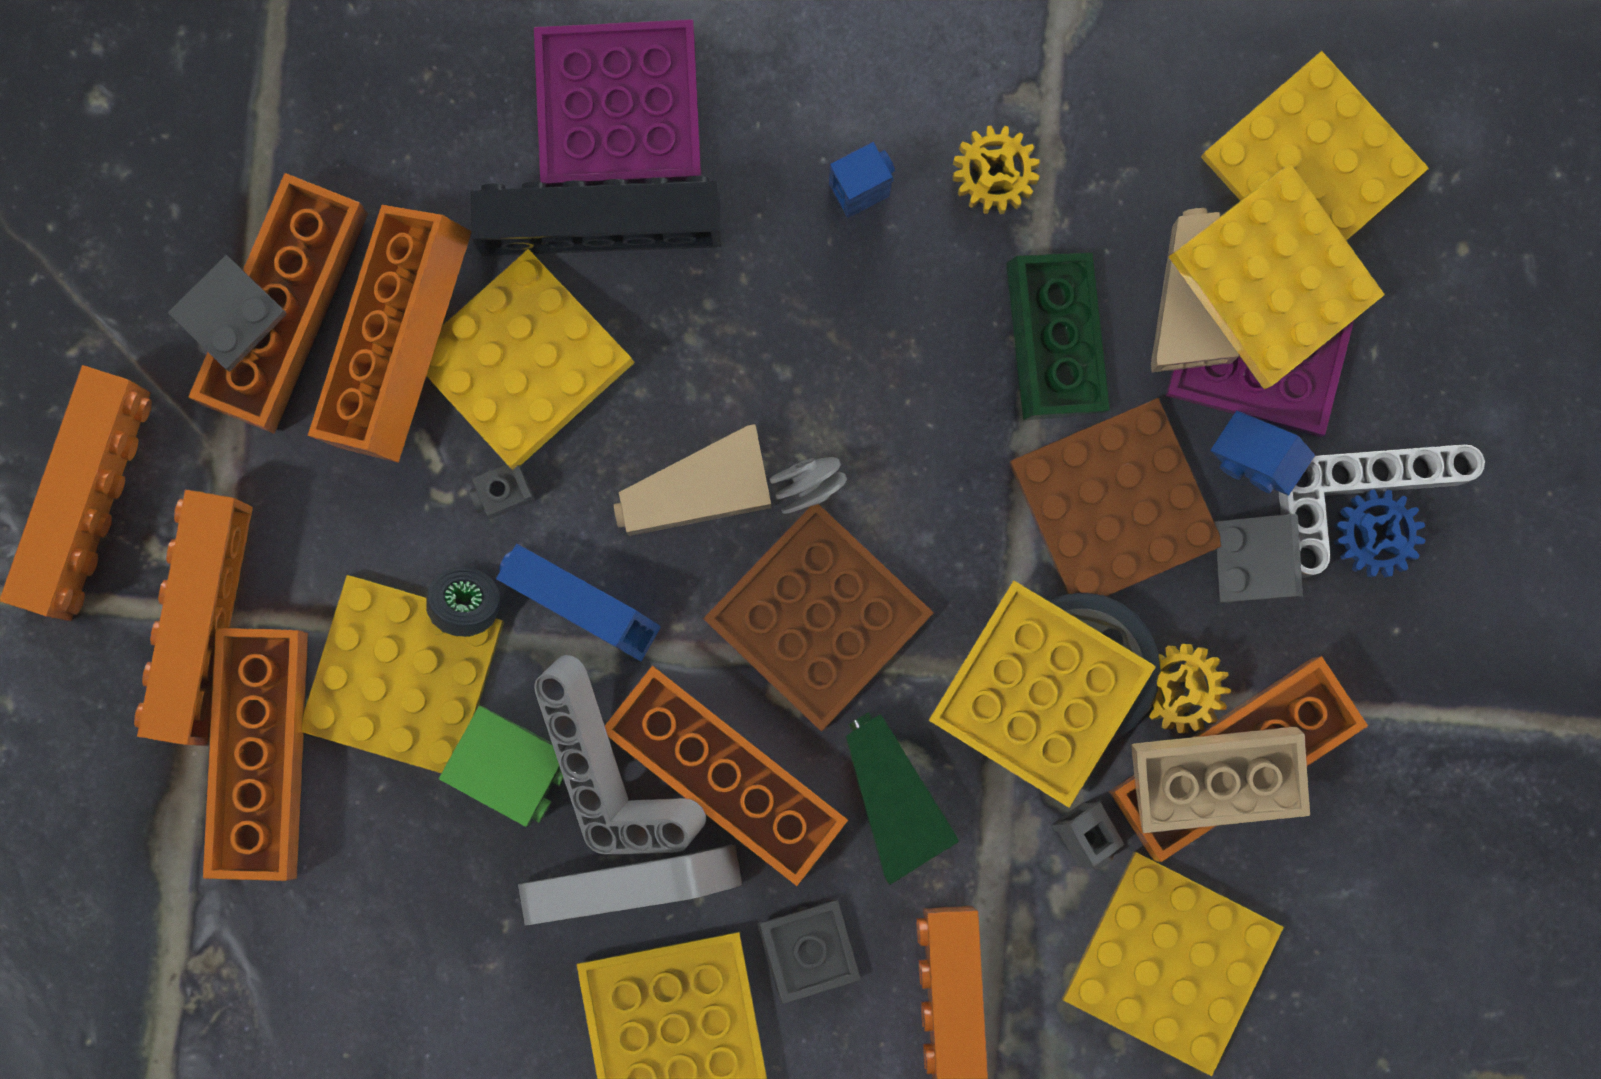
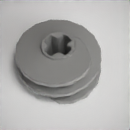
(812, 480)

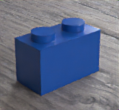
(861, 179)
(1262, 453)

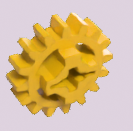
(1008, 180)
(1193, 675)

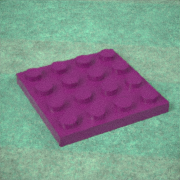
(617, 102)
(1295, 402)

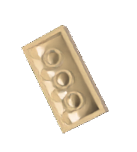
(1221, 779)

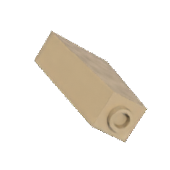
(1185, 329)
(703, 487)

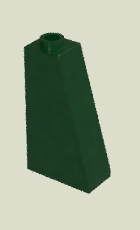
(898, 806)

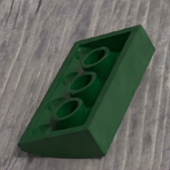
(1057, 335)

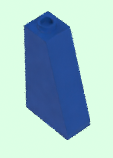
(578, 602)

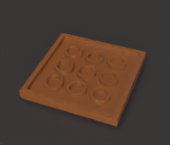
(1116, 502)
(818, 616)

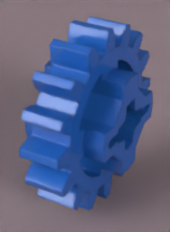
(1394, 543)

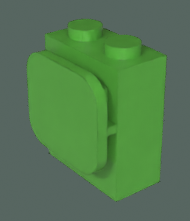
(504, 767)

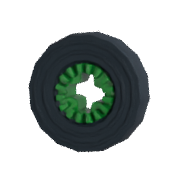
(466, 585)

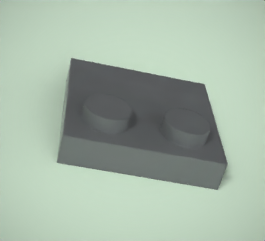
(227, 313)
(1259, 559)
(809, 951)

